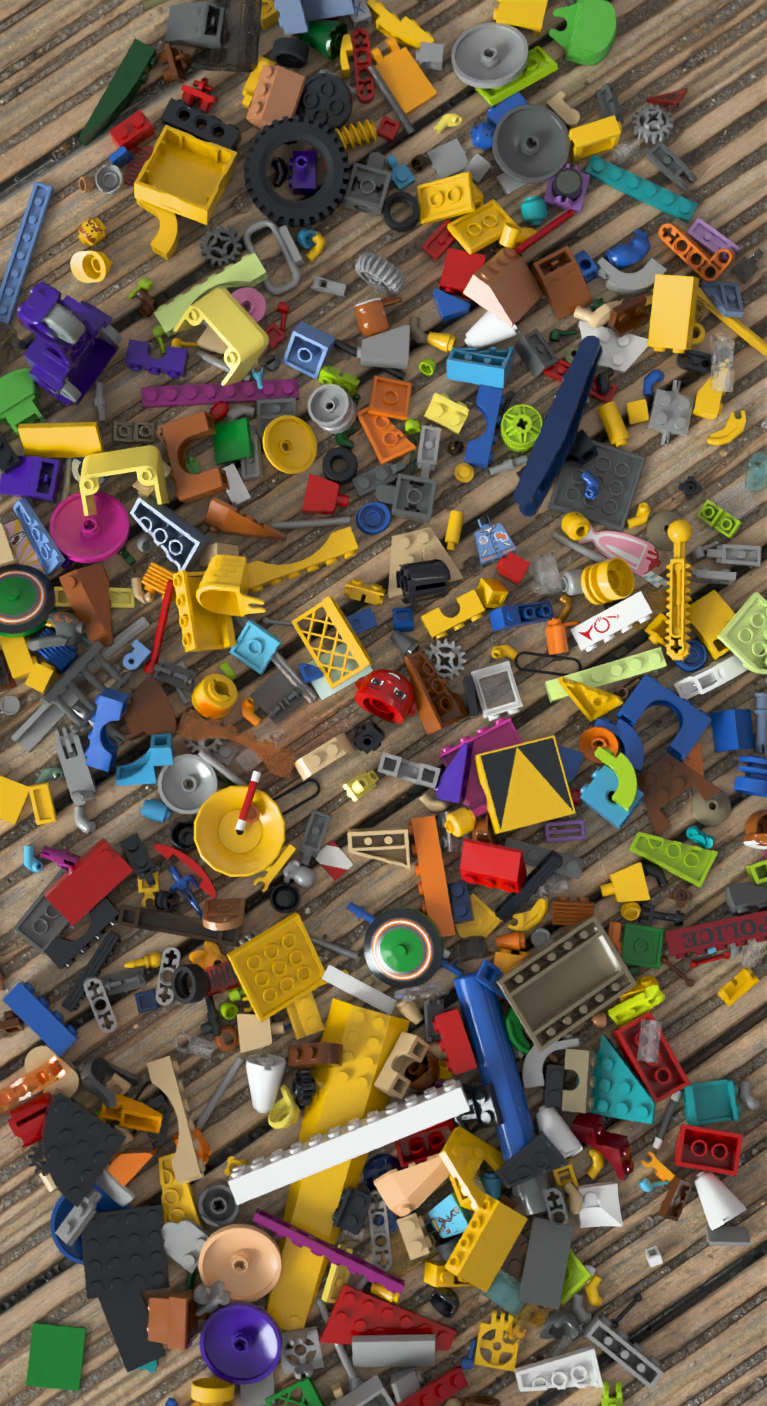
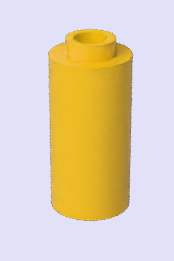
(613, 424)

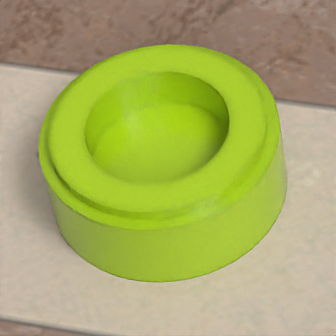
(228, 671)

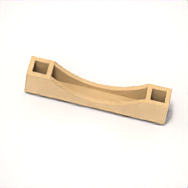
(186, 1160)

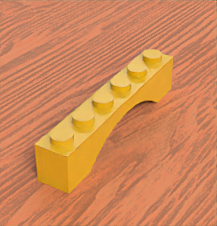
(339, 545)

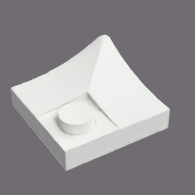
(600, 1205)

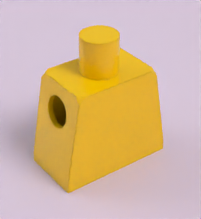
(627, 884)

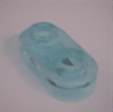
(756, 473)

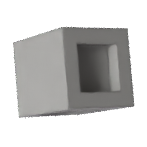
(430, 56)

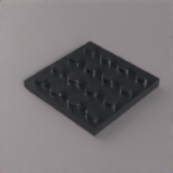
(125, 1251)

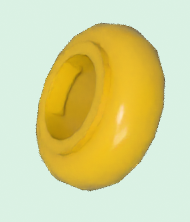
(701, 331)

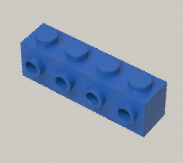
(41, 1018)

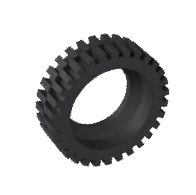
(335, 183)

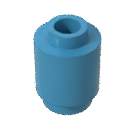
(156, 810)
(491, 1184)

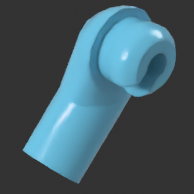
(30, 861)

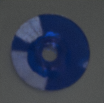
(377, 1165)

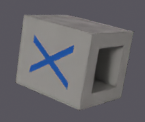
(362, 16)

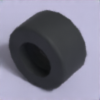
(340, 453)

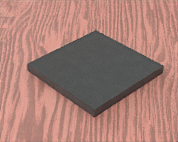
(617, 478)

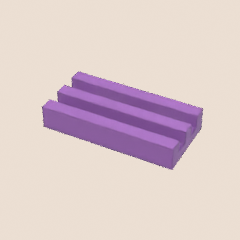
(571, 822)

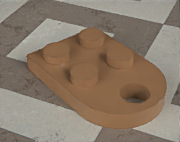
(224, 913)

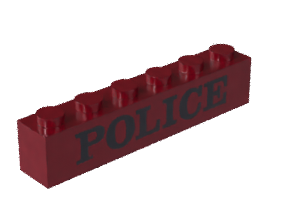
(717, 935)

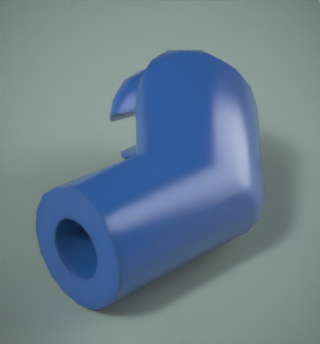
(592, 485)

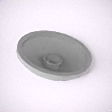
(174, 779)

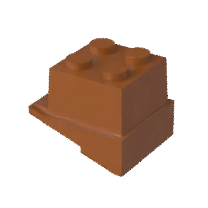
(174, 1319)

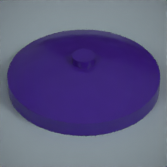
(241, 1343)

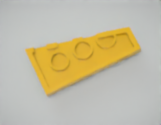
(176, 1198)

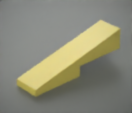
(120, 598)

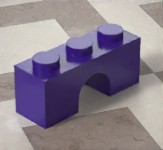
(173, 363)

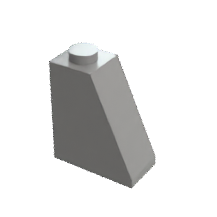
(386, 349)

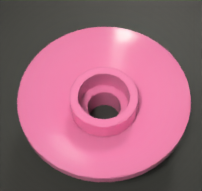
(253, 299)

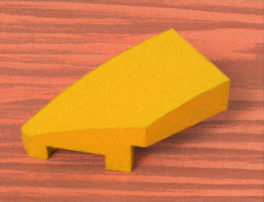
(346, 51)

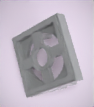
(295, 1338)

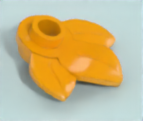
(208, 956)

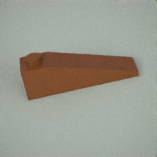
(227, 520)
(89, 597)
(434, 700)

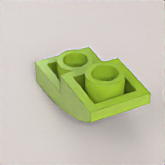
(719, 519)

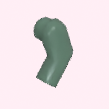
(51, 773)

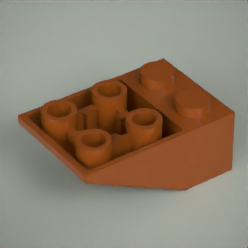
(562, 282)

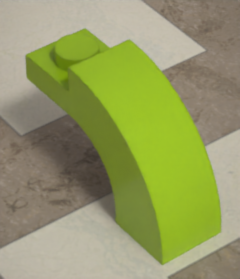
(626, 776)

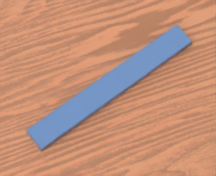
(24, 250)

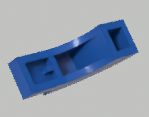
(628, 738)

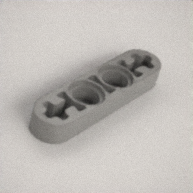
(377, 1230)

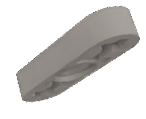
(160, 990)
(89, 992)

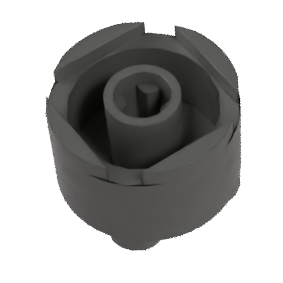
(208, 1206)

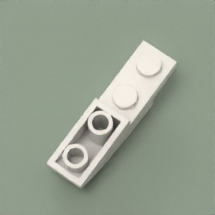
(710, 676)

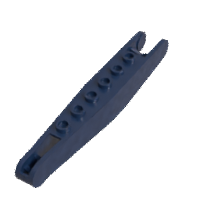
(558, 428)

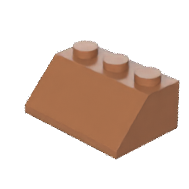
(275, 96)

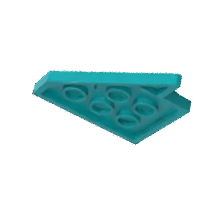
(618, 1089)

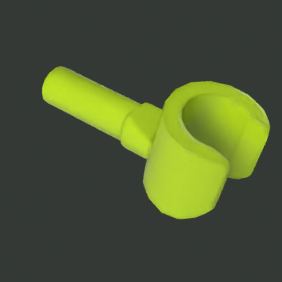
(144, 283)
(158, 332)

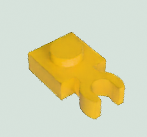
(149, 891)

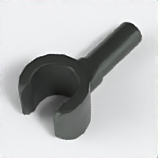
(207, 1029)

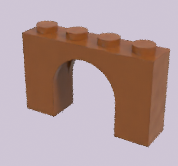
(178, 438)

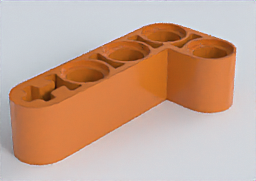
(693, 248)

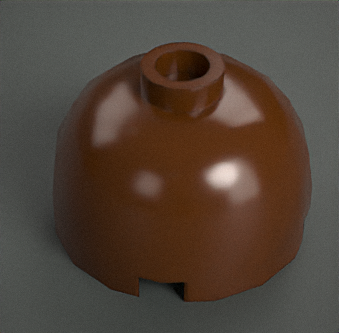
(423, 1074)

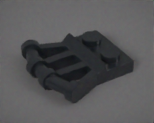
(485, 1108)

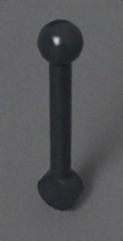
(510, 395)
(637, 1298)

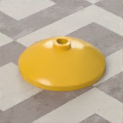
(297, 439)

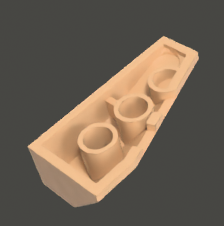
(410, 1187)

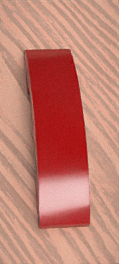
(207, 883)

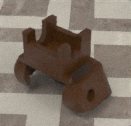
(149, 711)

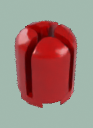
(28, 1119)

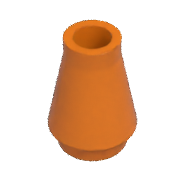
(512, 941)

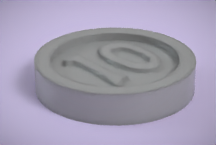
(10, 705)

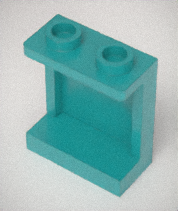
(711, 1102)

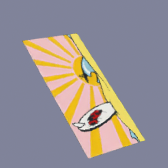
(22, 546)

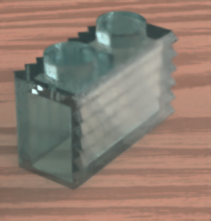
(505, 1293)

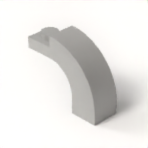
(630, 283)
(533, 1061)

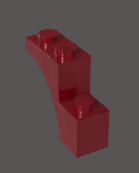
(614, 1147)

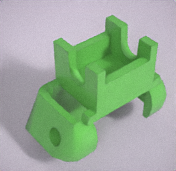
(19, 399)

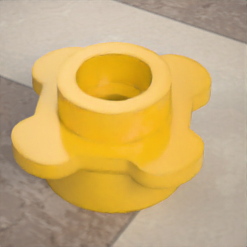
(233, 1162)

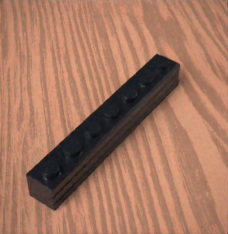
(530, 886)
(92, 969)

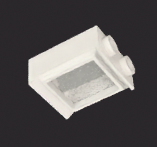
(496, 691)

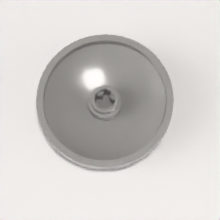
(489, 55)

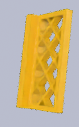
(347, 633)

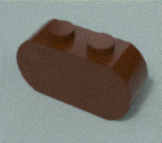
(315, 1055)

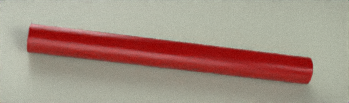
(544, 231)

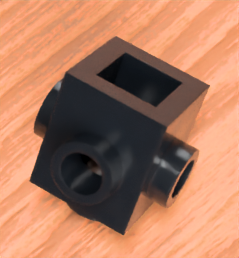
(368, 737)

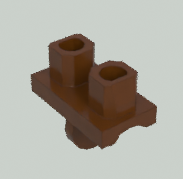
(177, 62)

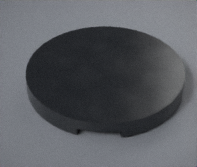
(326, 100)

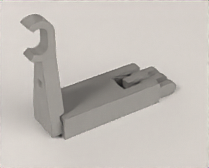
(76, 772)

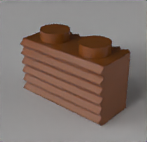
(571, 912)

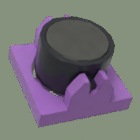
(567, 186)

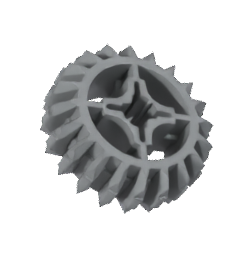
(380, 273)

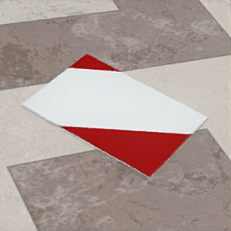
(333, 860)

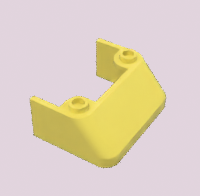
(233, 325)
(143, 460)

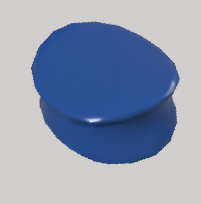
(373, 518)
(695, 660)

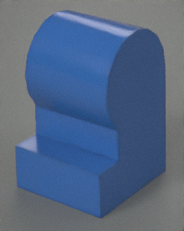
(587, 266)

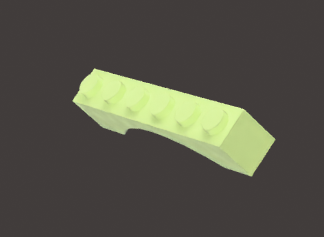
(245, 273)
(610, 672)

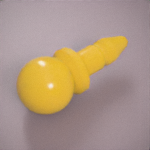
(152, 960)

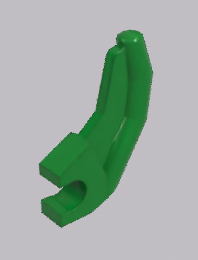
(515, 1032)

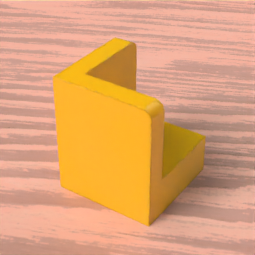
(491, 592)

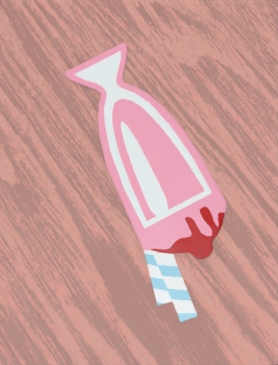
(636, 552)

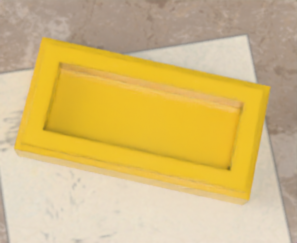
(42, 803)

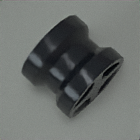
(167, 901)

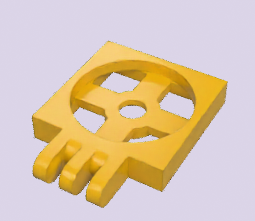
(500, 1325)

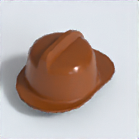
(483, 831)

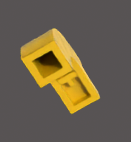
(168, 234)

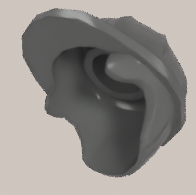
(559, 1324)

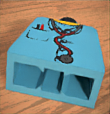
(448, 1217)

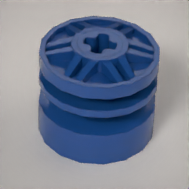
(755, 776)

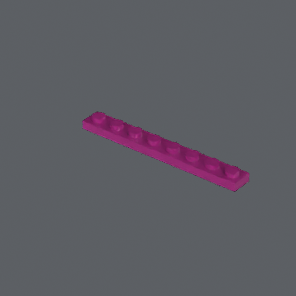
(214, 392)
(336, 1255)

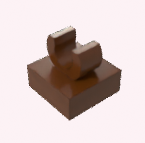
(11, 1023)

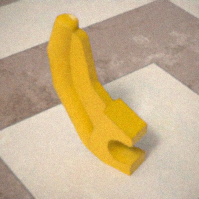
(731, 431)
(531, 918)

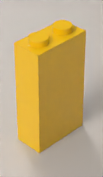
(673, 313)

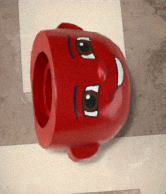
(386, 695)

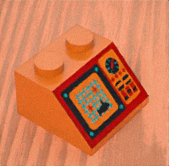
(127, 1163)

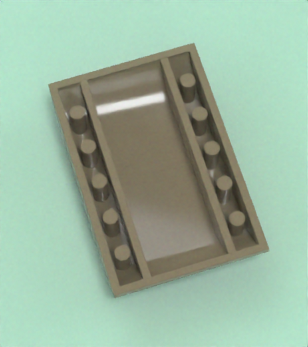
(565, 982)

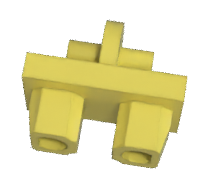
(361, 785)

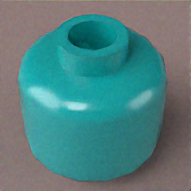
(534, 210)

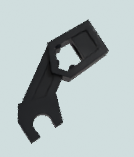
(156, 1101)

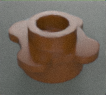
(686, 895)

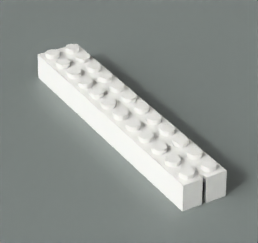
(348, 1141)

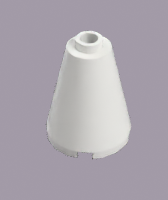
(489, 331)
(264, 1080)
(558, 1131)
(716, 1199)

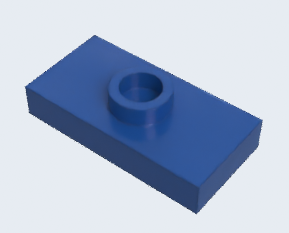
(362, 621)

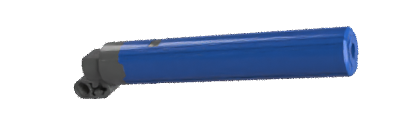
(498, 1066)

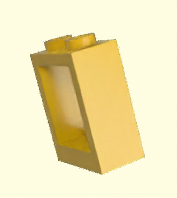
(594, 138)

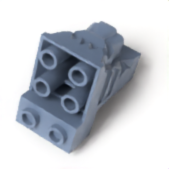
(297, 13)

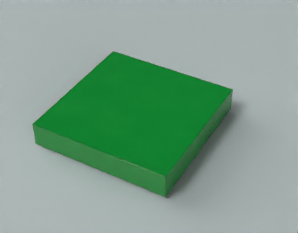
(232, 441)
(642, 945)

